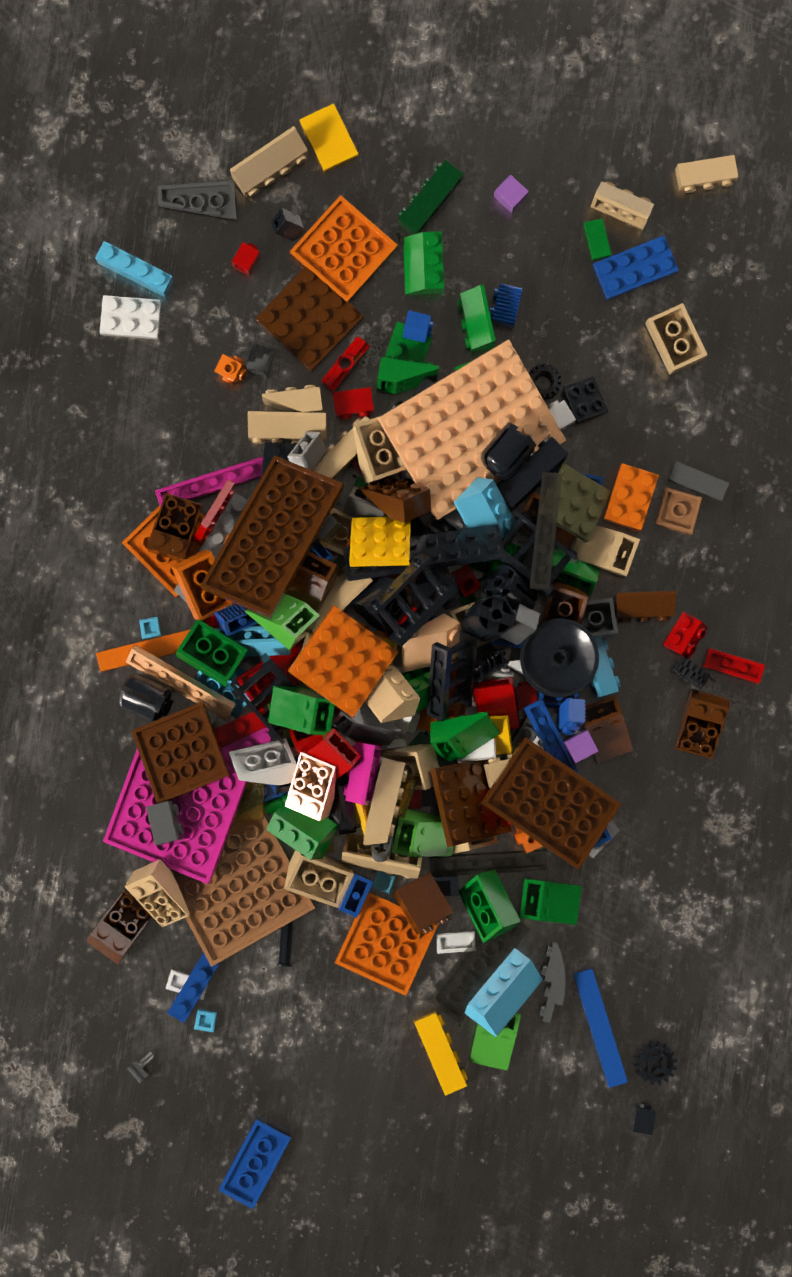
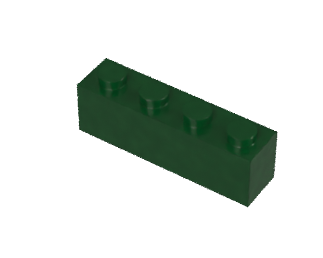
(430, 198)

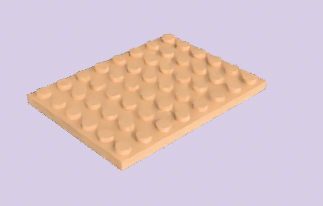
(454, 420)

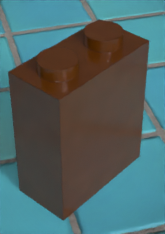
(423, 904)

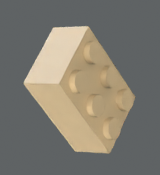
(676, 339)

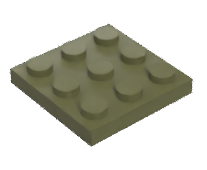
(580, 503)

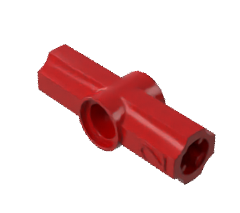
(353, 354)

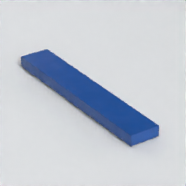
(600, 1028)

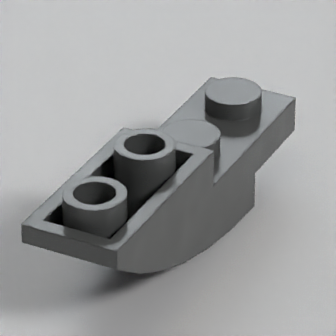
(555, 974)

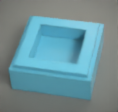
(150, 628)
(383, 882)
(205, 1020)

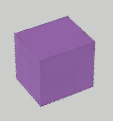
(511, 193)
(580, 746)

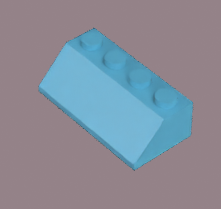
(504, 993)

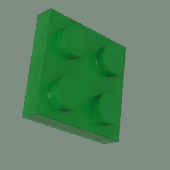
(406, 348)

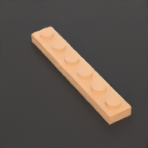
(180, 682)

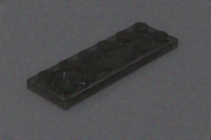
(473, 971)

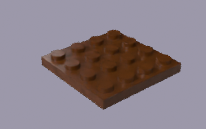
(309, 318)
(180, 753)
(459, 798)

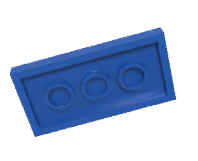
(635, 267)
(254, 1163)

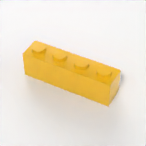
(440, 1053)

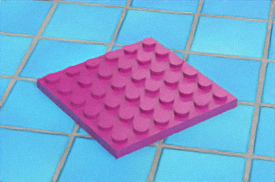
(203, 814)

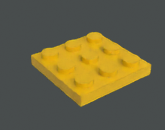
(379, 542)

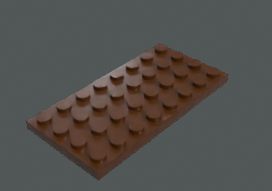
(272, 536)

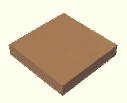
(678, 510)

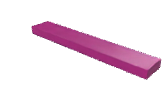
(213, 481)

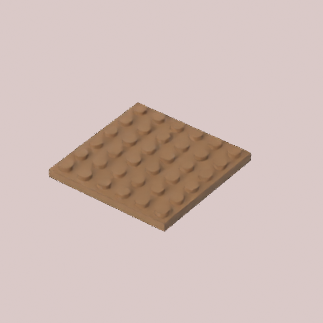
(244, 895)

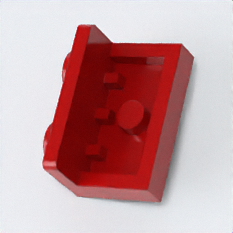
(685, 635)

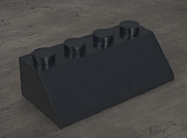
(529, 475)

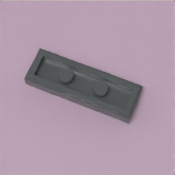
(698, 481)

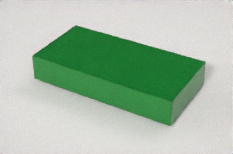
(597, 239)

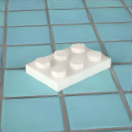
(130, 317)

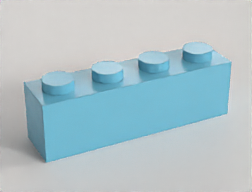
(134, 269)
(258, 642)

